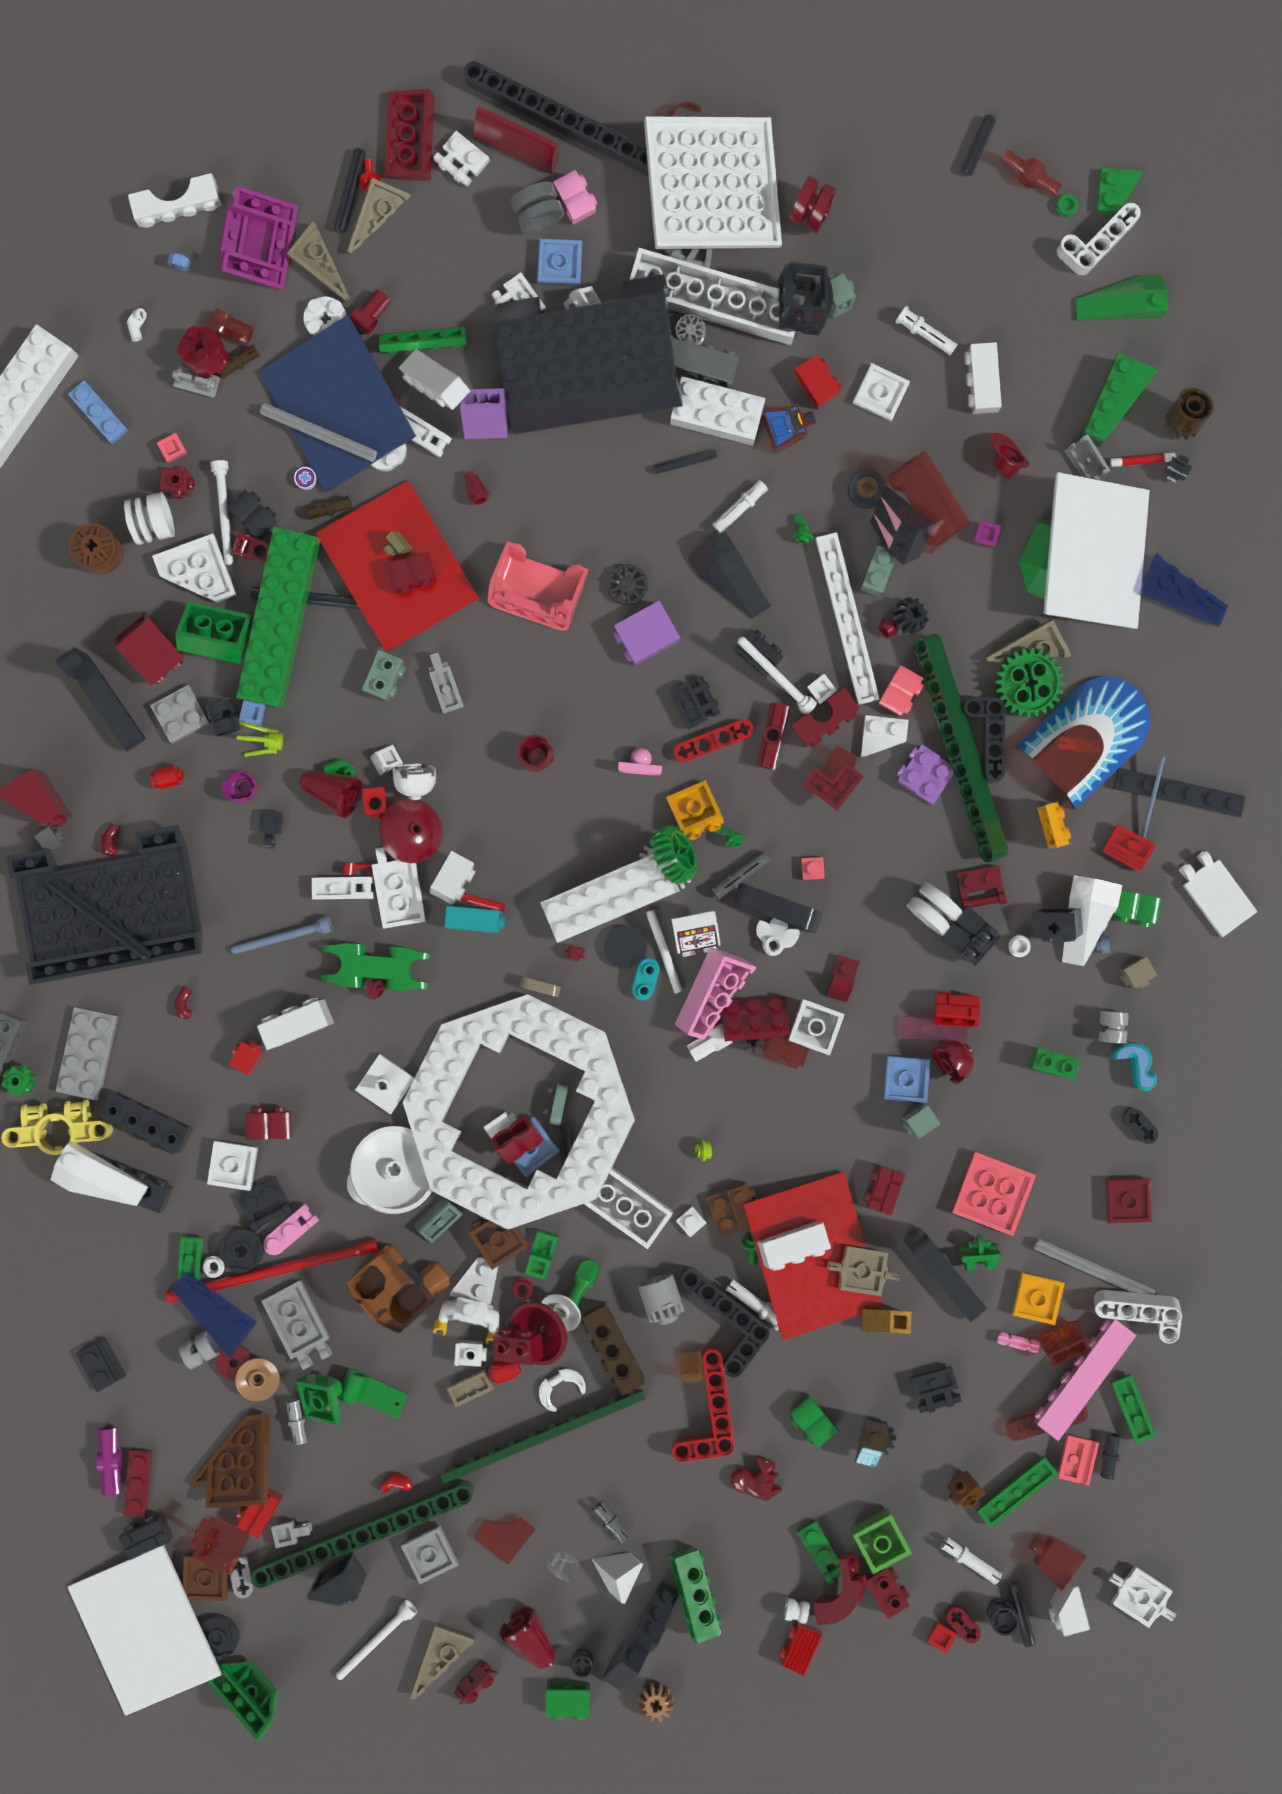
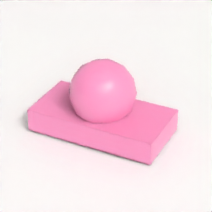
(640, 764)

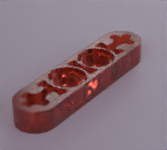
(1031, 1433)

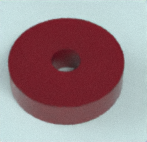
(225, 1366)

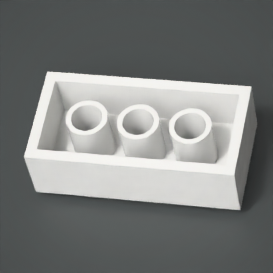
(718, 411)
(631, 1208)

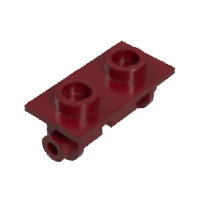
(483, 1679)

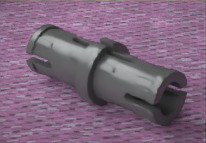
(610, 1522)

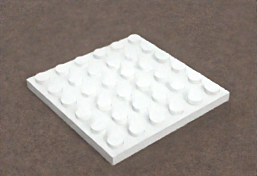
(712, 182)

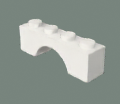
(200, 196)

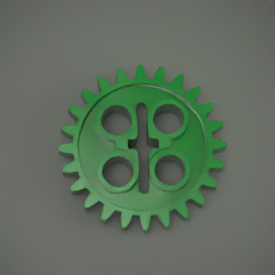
(1049, 677)

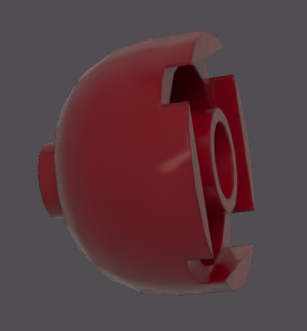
(954, 1059)

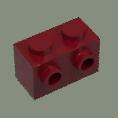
(517, 1346)
(887, 1591)

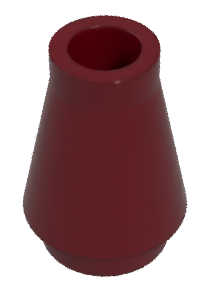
(476, 490)

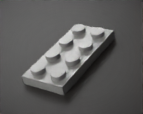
(86, 1053)

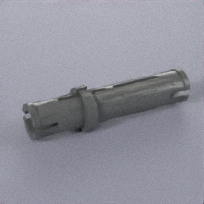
(720, 889)

